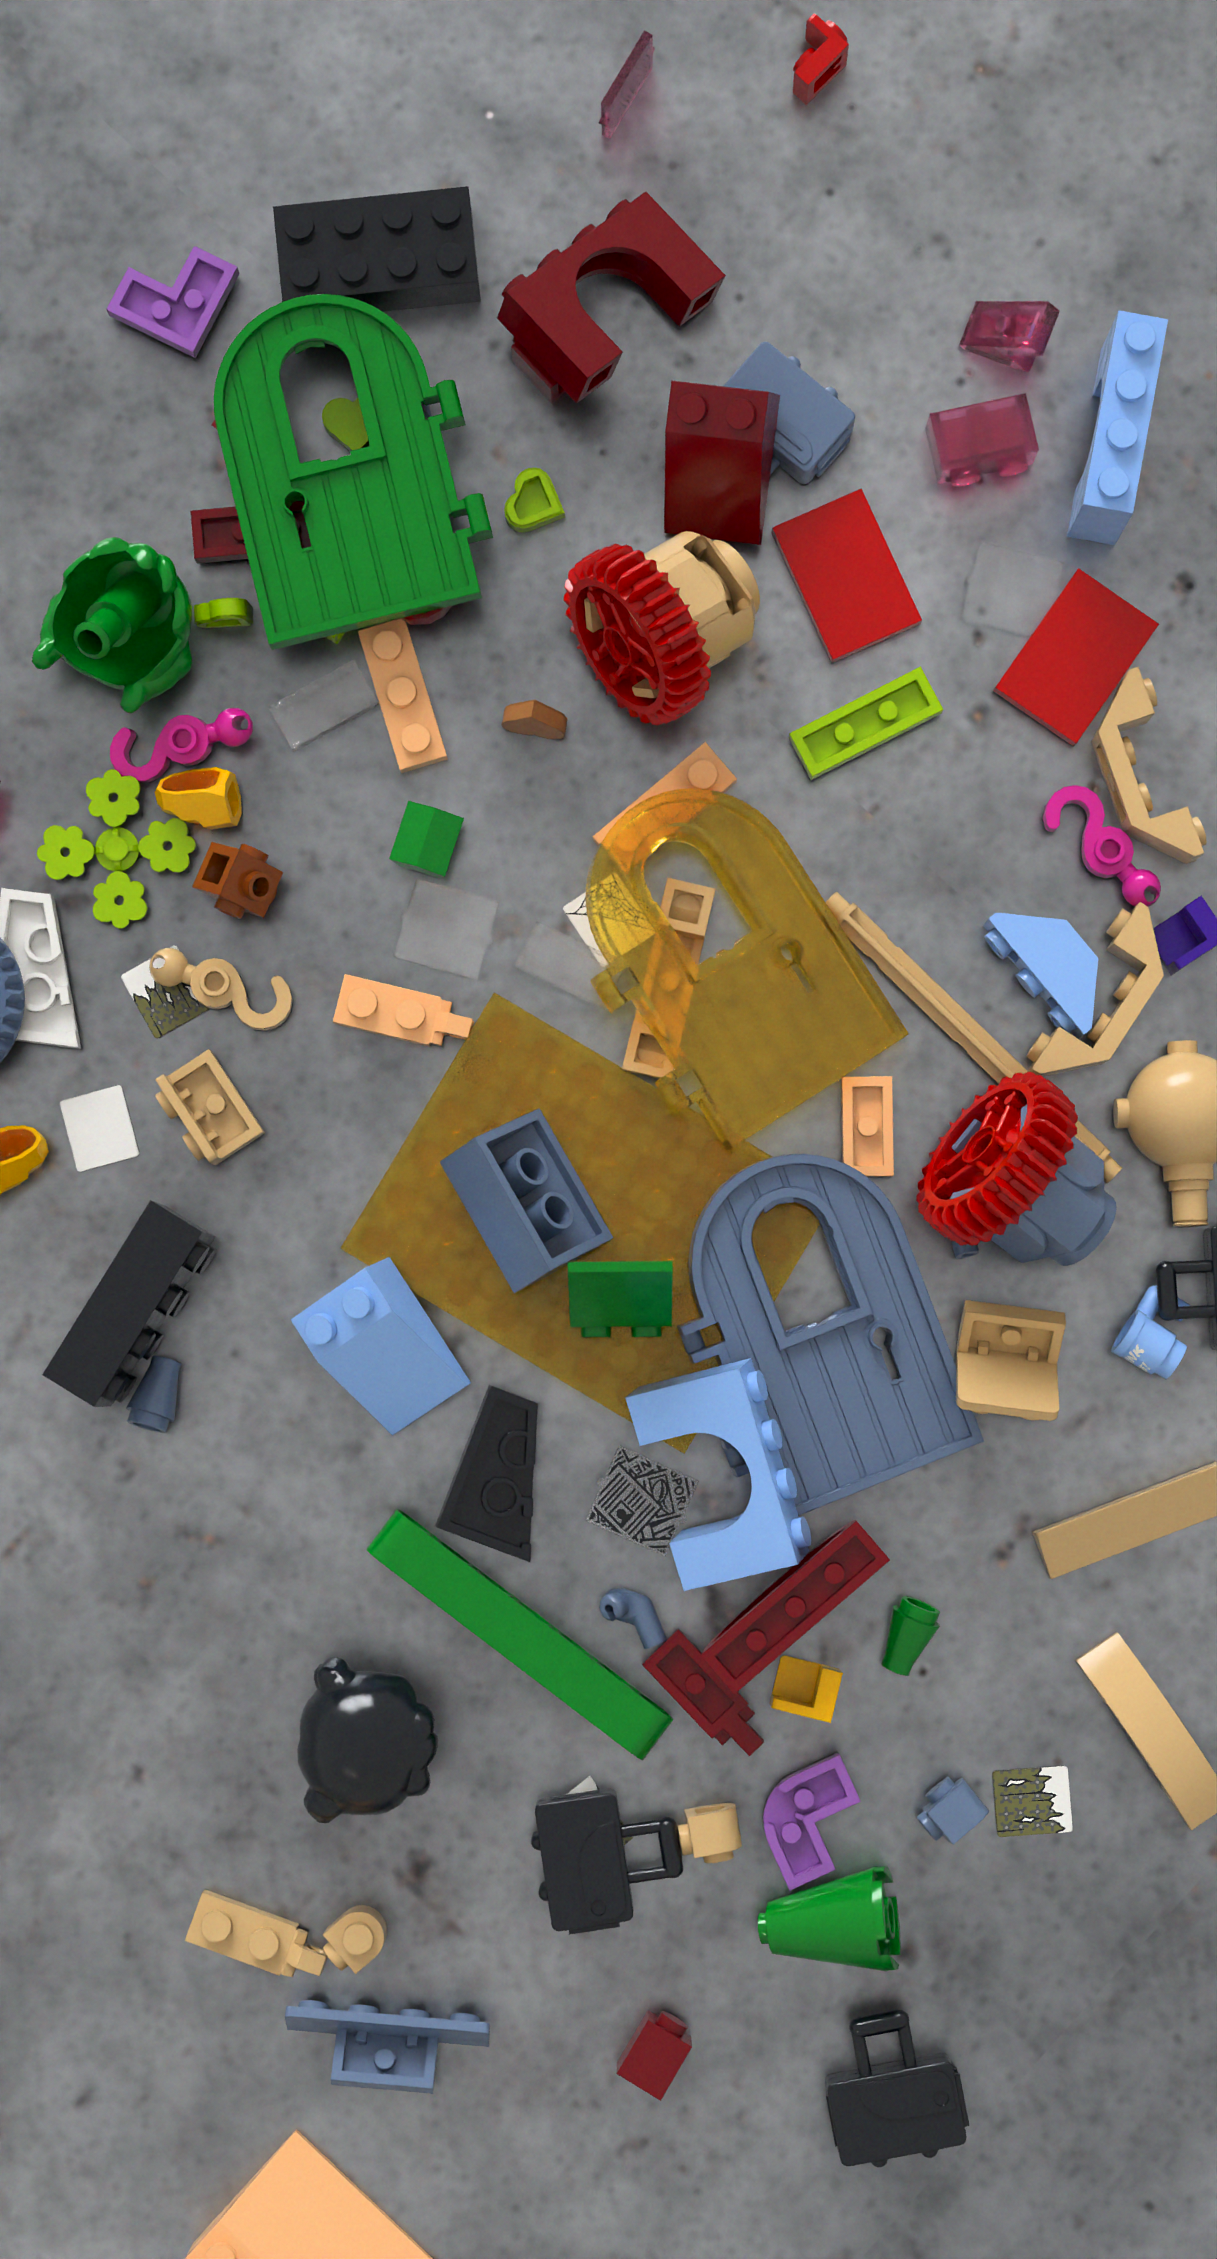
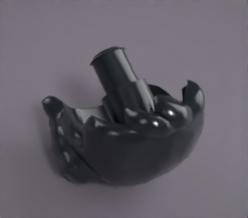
(363, 1742)

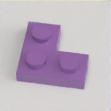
(181, 313)

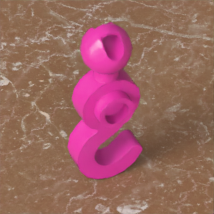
(181, 740)
(1105, 850)

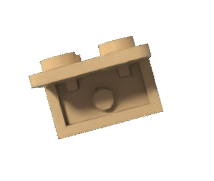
(1009, 1360)

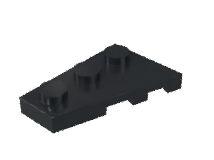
(494, 1479)

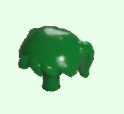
(120, 621)

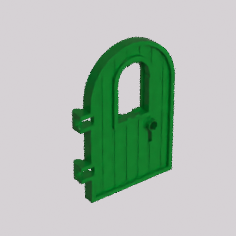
(370, 516)

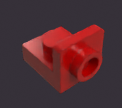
(819, 66)

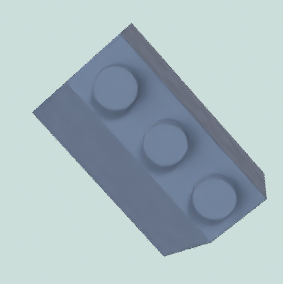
(526, 1199)

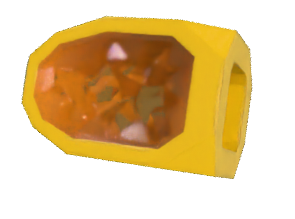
(201, 797)
(20, 1154)

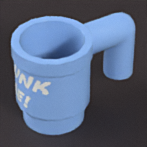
(1147, 1342)

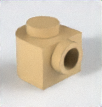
(710, 1832)
(355, 1938)

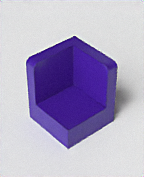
(1186, 935)

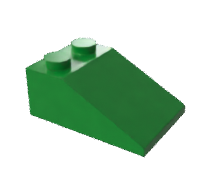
(620, 1296)

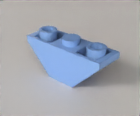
(1050, 963)

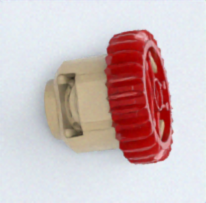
(661, 620)

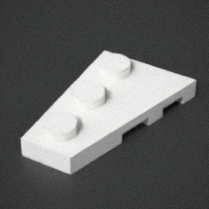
(34, 937)

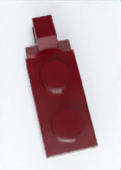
(702, 1693)

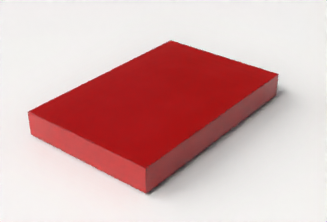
(846, 575)
(1076, 657)

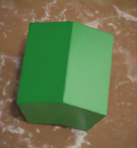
(426, 839)

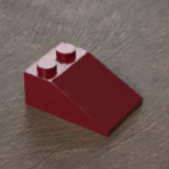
(718, 460)

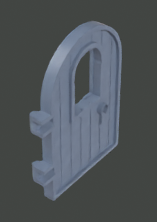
(828, 1381)

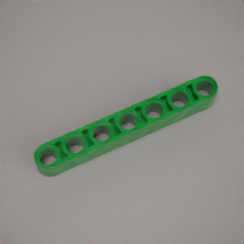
(520, 1634)

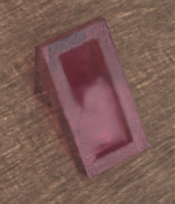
(1010, 331)

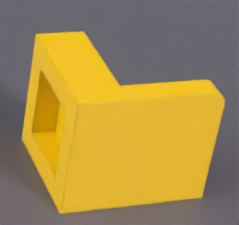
(805, 1688)

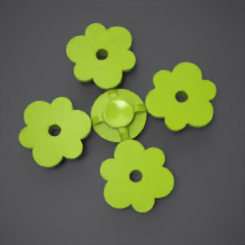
(116, 849)

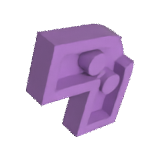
(792, 1815)

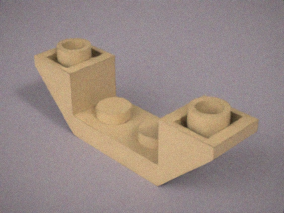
(1169, 833)
(1135, 945)

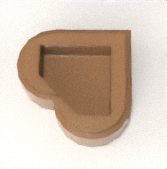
(534, 719)

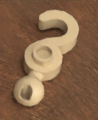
(218, 985)

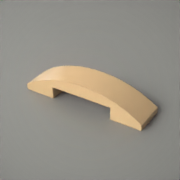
(688, 911)
(1153, 1728)

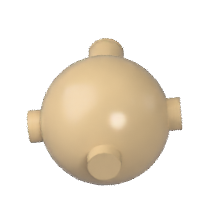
(1175, 1125)

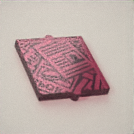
(627, 84)

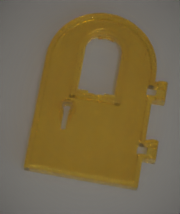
(744, 1014)

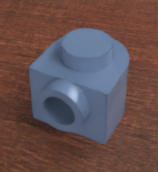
(952, 1810)

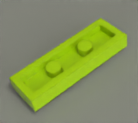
(865, 723)

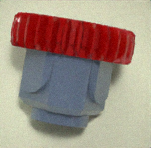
(1018, 1176)

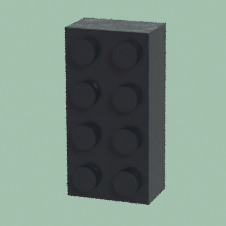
(381, 249)
(130, 1306)

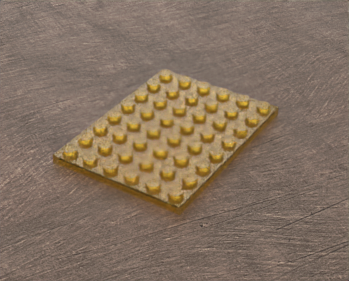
(636, 1162)

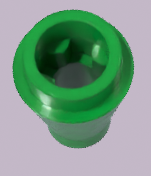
(909, 1632)

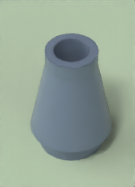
(155, 1396)

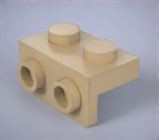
(209, 1108)

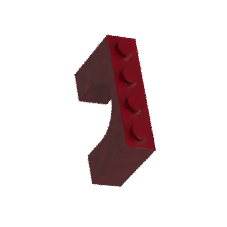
(633, 243)

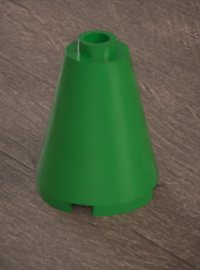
(837, 1922)

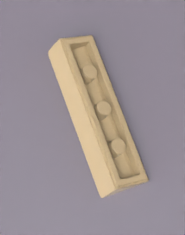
(1128, 1521)

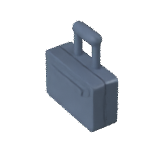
(810, 418)

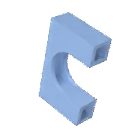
(1127, 390)
(731, 1406)

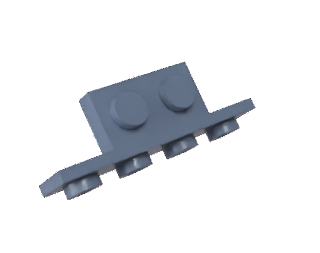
(386, 2048)

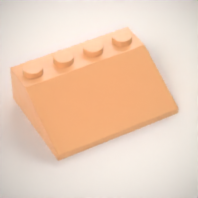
(303, 2211)

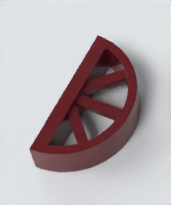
(793, 1605)

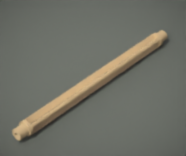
(942, 1008)

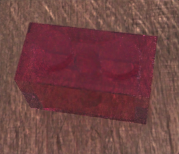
(982, 440)

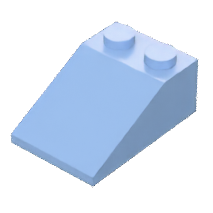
(381, 1346)

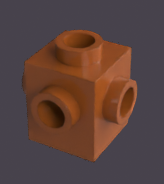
(238, 879)

